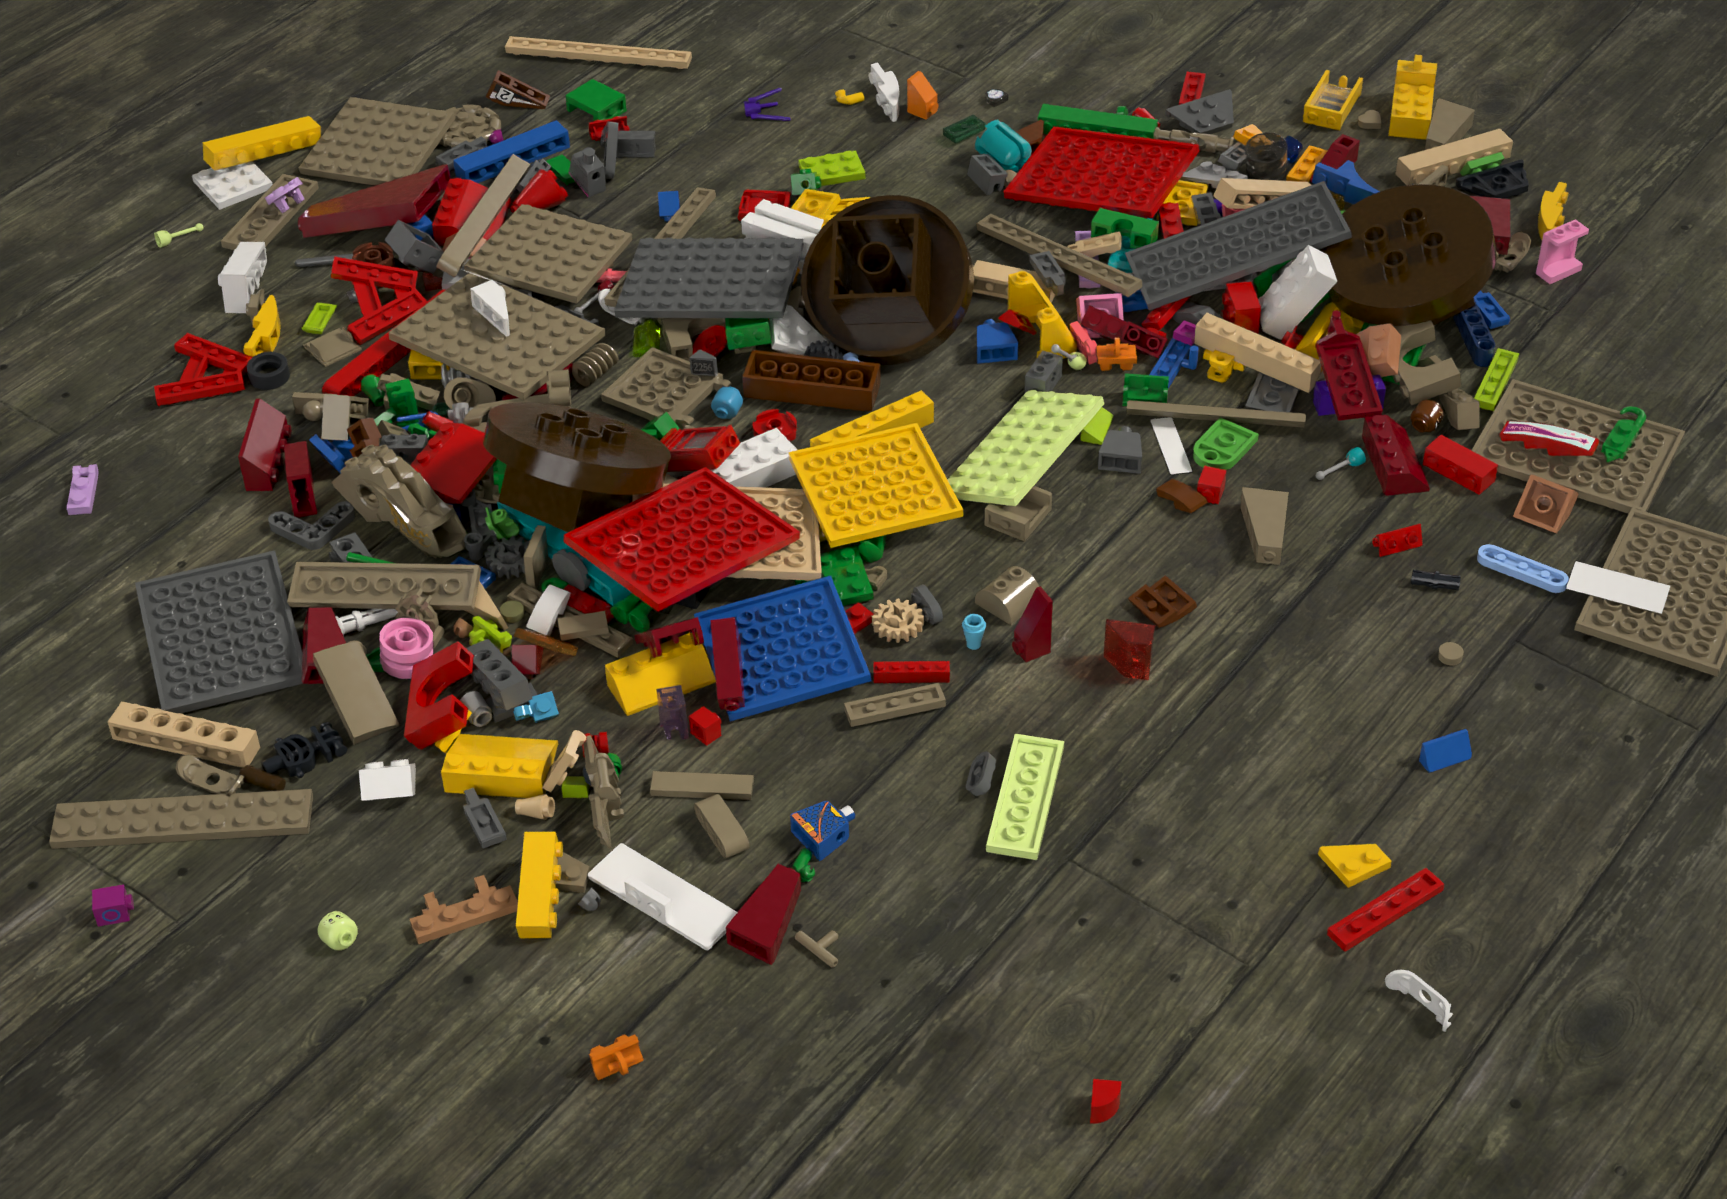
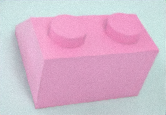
(1107, 302)

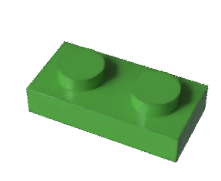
(1482, 164)

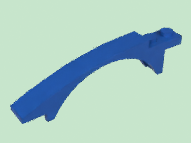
(1343, 181)

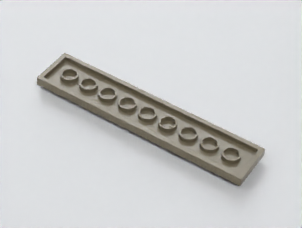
(181, 818)

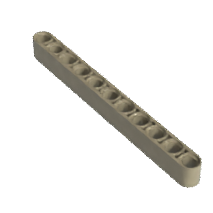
(482, 216)

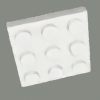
(232, 183)

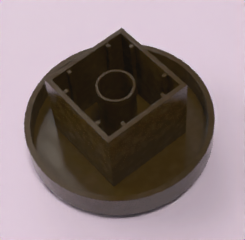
(1412, 256)
(887, 279)
(571, 462)

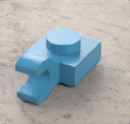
(540, 707)

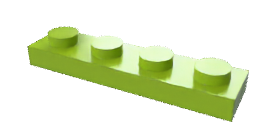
(1496, 379)

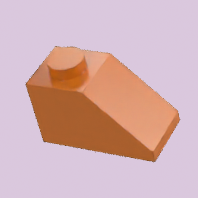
(921, 96)

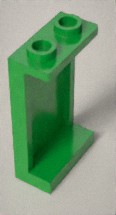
(747, 332)

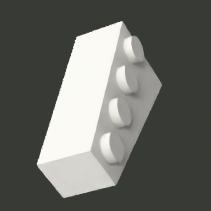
(242, 275)

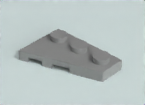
(1210, 174)

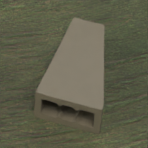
(1448, 123)
(1265, 522)

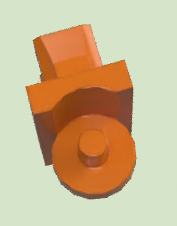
(1116, 354)
(615, 1057)

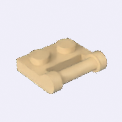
(566, 759)

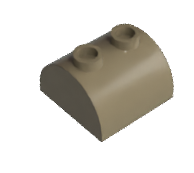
(1008, 594)

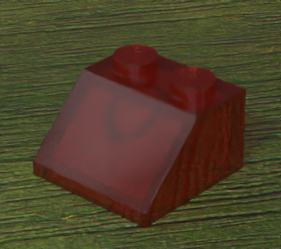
(1129, 647)

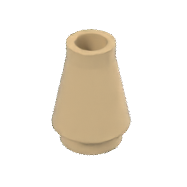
(537, 807)

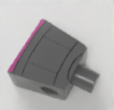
(588, 172)

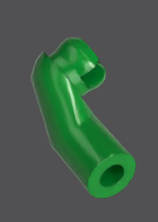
(802, 867)

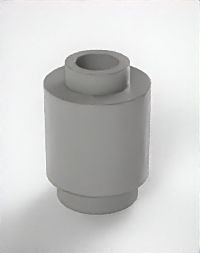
(480, 710)

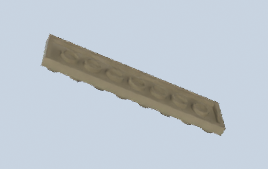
(382, 585)

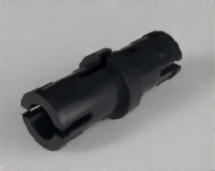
(1435, 579)

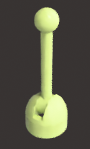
(164, 238)

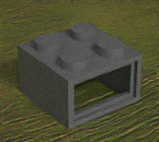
(421, 254)

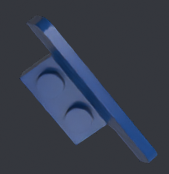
(334, 452)

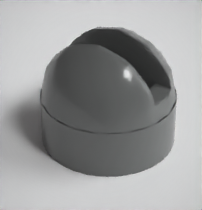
(590, 900)

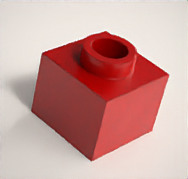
(705, 725)

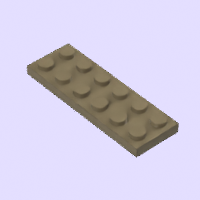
(266, 220)

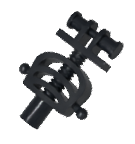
(297, 747)

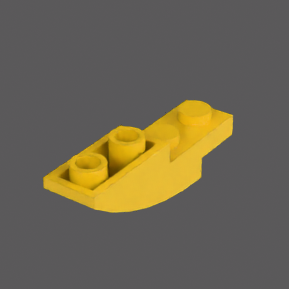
(1551, 209)
(266, 329)

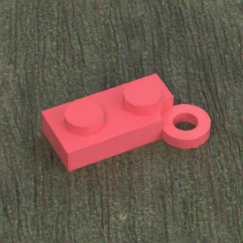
(1084, 343)

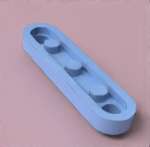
(1522, 568)

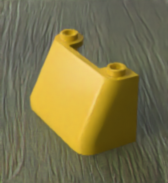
(1030, 300)

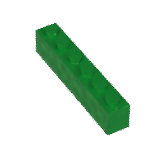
(1096, 121)

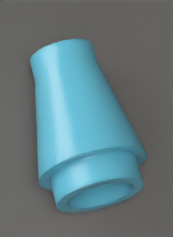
(973, 630)

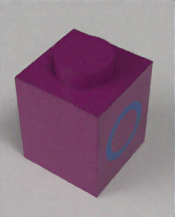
(111, 905)

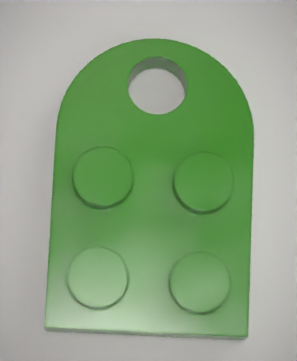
(1224, 443)

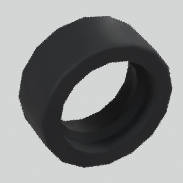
(269, 380)

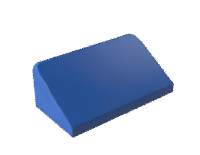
(1446, 751)

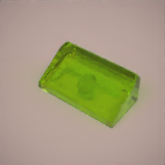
(645, 337)

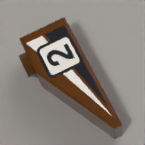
(513, 92)

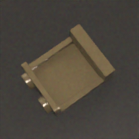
(1021, 519)

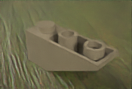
(1461, 409)

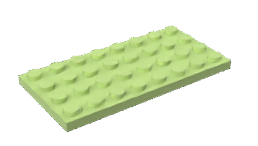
(1023, 446)

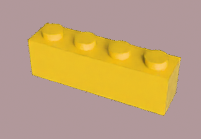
(538, 885)

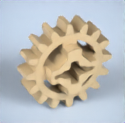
(897, 620)

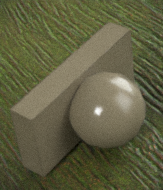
(308, 405)

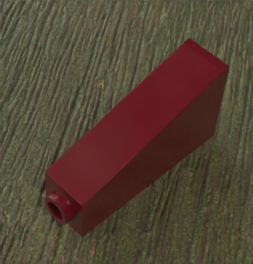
(1499, 214)
(300, 479)
(319, 633)
(728, 664)
(766, 915)

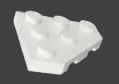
(792, 333)

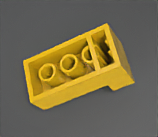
(1412, 98)

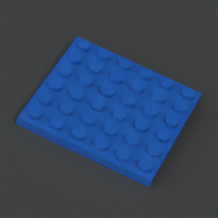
(791, 646)

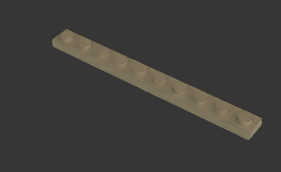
(675, 229)
(1064, 256)

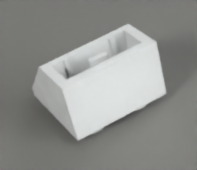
(387, 781)

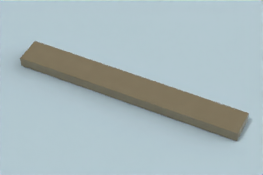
(1215, 413)

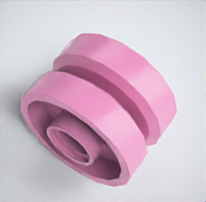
(403, 645)

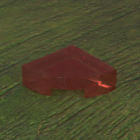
(431, 282)

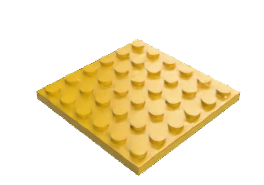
(875, 485)

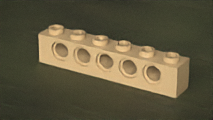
(184, 734)

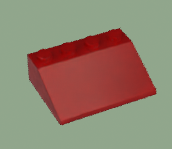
(457, 205)
(454, 461)

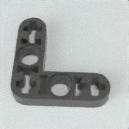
(609, 141)
(315, 535)

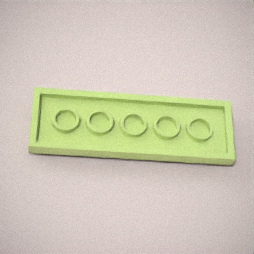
(1025, 797)

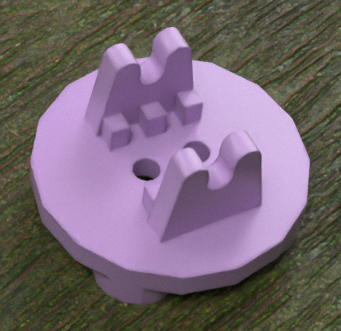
(279, 195)

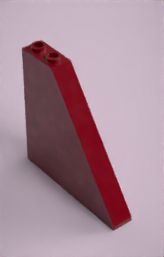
(377, 206)

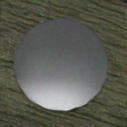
(571, 569)

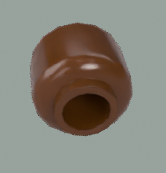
(1426, 416)

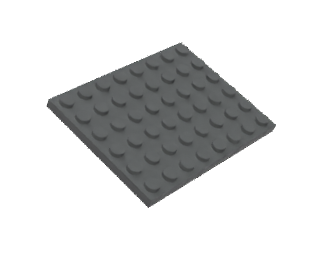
(710, 278)
(220, 633)

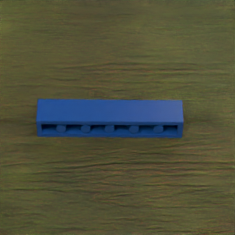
(528, 146)

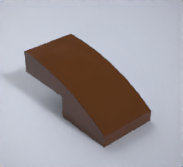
(1184, 496)

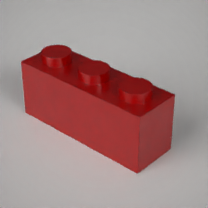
(1460, 464)

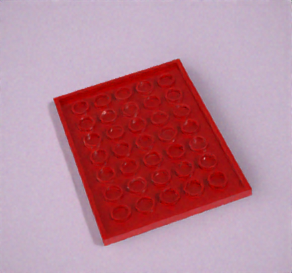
(1102, 171)
(681, 538)

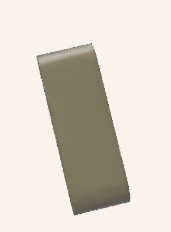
(721, 826)

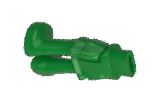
(638, 617)

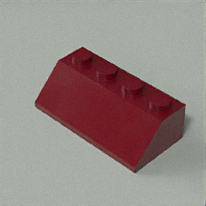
(263, 447)
(1393, 456)

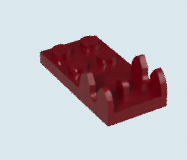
(673, 631)

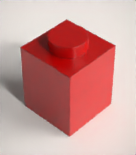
(1212, 484)

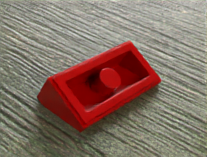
(1018, 320)

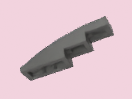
(1204, 208)

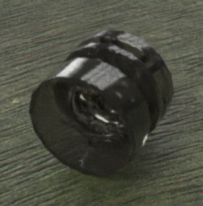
(1266, 157)

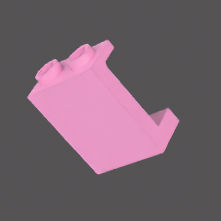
(1558, 252)

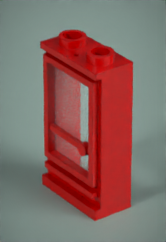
(699, 447)

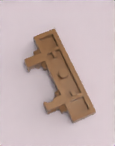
(483, 907)

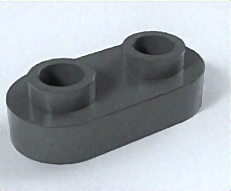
(926, 601)
(981, 774)

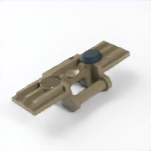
(601, 775)

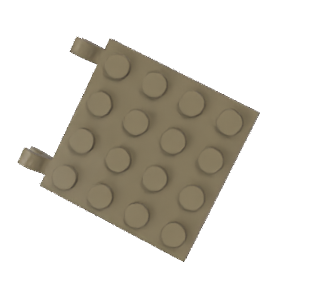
(662, 385)

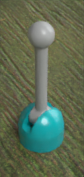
(1354, 457)

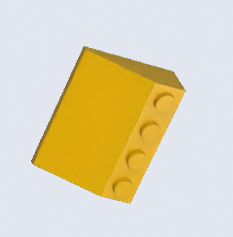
(498, 765)

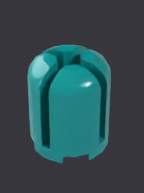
(1004, 146)

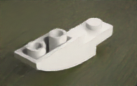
(887, 90)

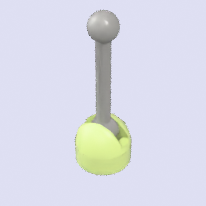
(1074, 362)

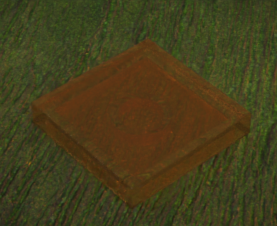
(546, 641)

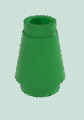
(369, 387)

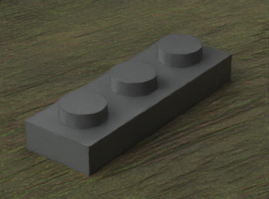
(1233, 157)

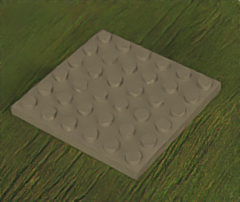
(376, 142)
(549, 253)

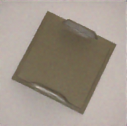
(332, 346)

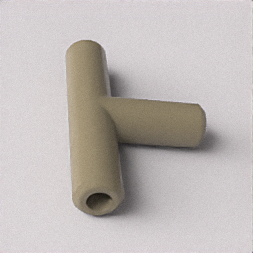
(819, 947)

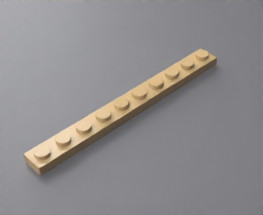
(598, 52)

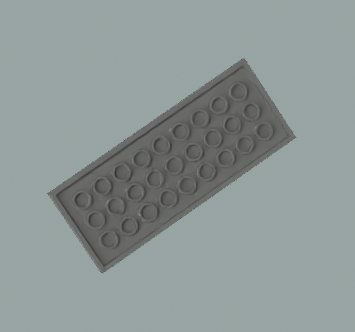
(1237, 245)

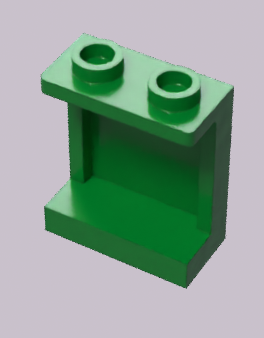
(596, 100)

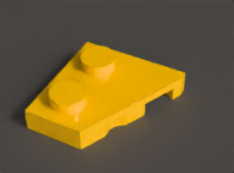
(1355, 862)

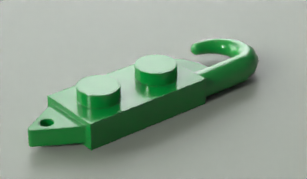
(1623, 435)

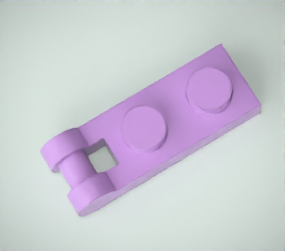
(82, 490)

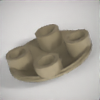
(486, 490)

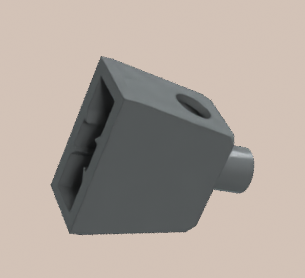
(1121, 451)

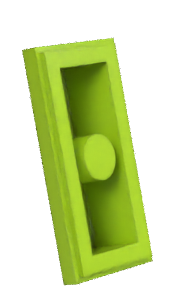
(1097, 427)

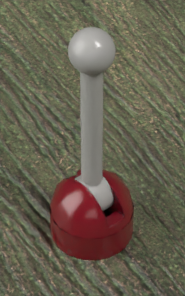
(606, 284)

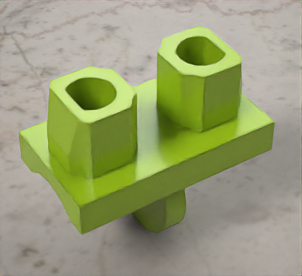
(489, 630)

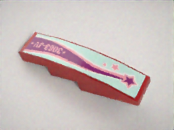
(1556, 439)

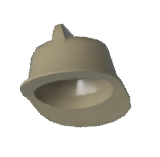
(468, 391)

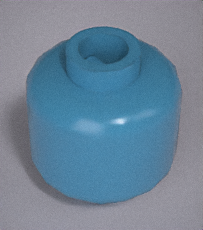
(727, 402)

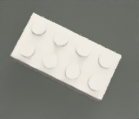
(1296, 292)
(759, 461)

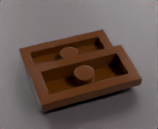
(1163, 602)

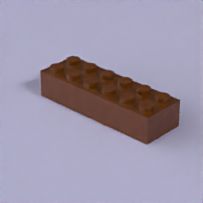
(811, 380)

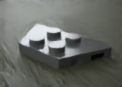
(1205, 114)

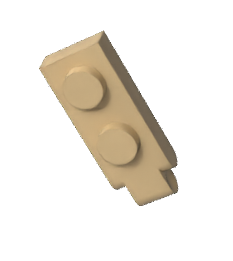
(1098, 245)

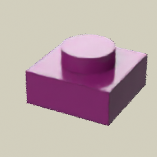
(1185, 333)

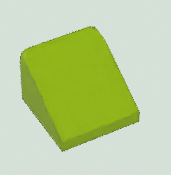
(575, 787)

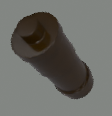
(261, 778)

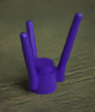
(753, 107)

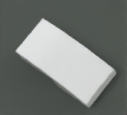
(547, 609)

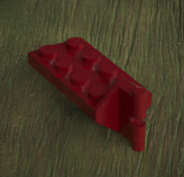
(1347, 372)

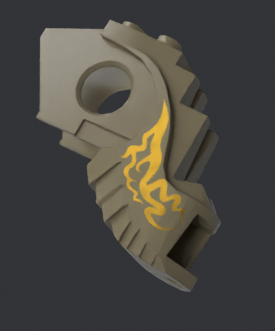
(403, 500)

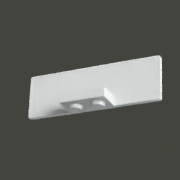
(663, 896)

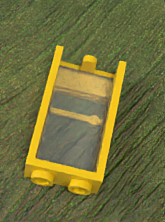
(1331, 103)

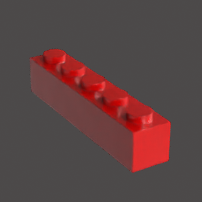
(912, 672)

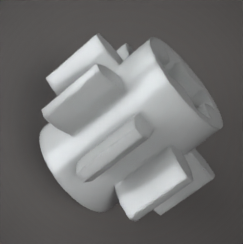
(458, 412)

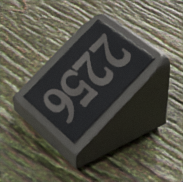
(703, 364)

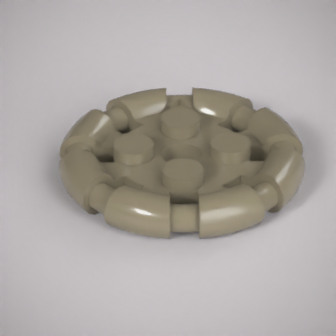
(470, 123)

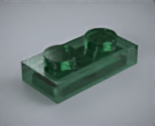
(964, 128)

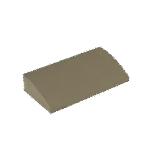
(355, 691)

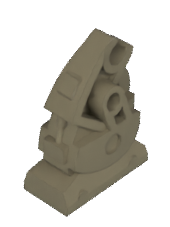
(414, 606)

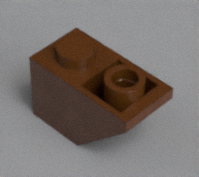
(1033, 134)

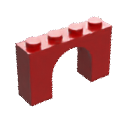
(433, 721)

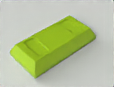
(319, 318)

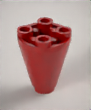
(541, 192)

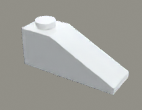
(491, 303)

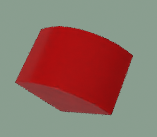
(1104, 1100)

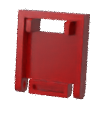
(752, 198)

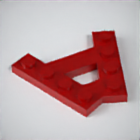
(364, 279)
(192, 383)

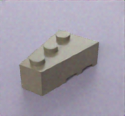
(340, 414)

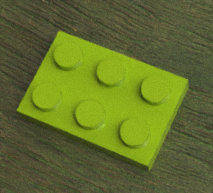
(835, 167)

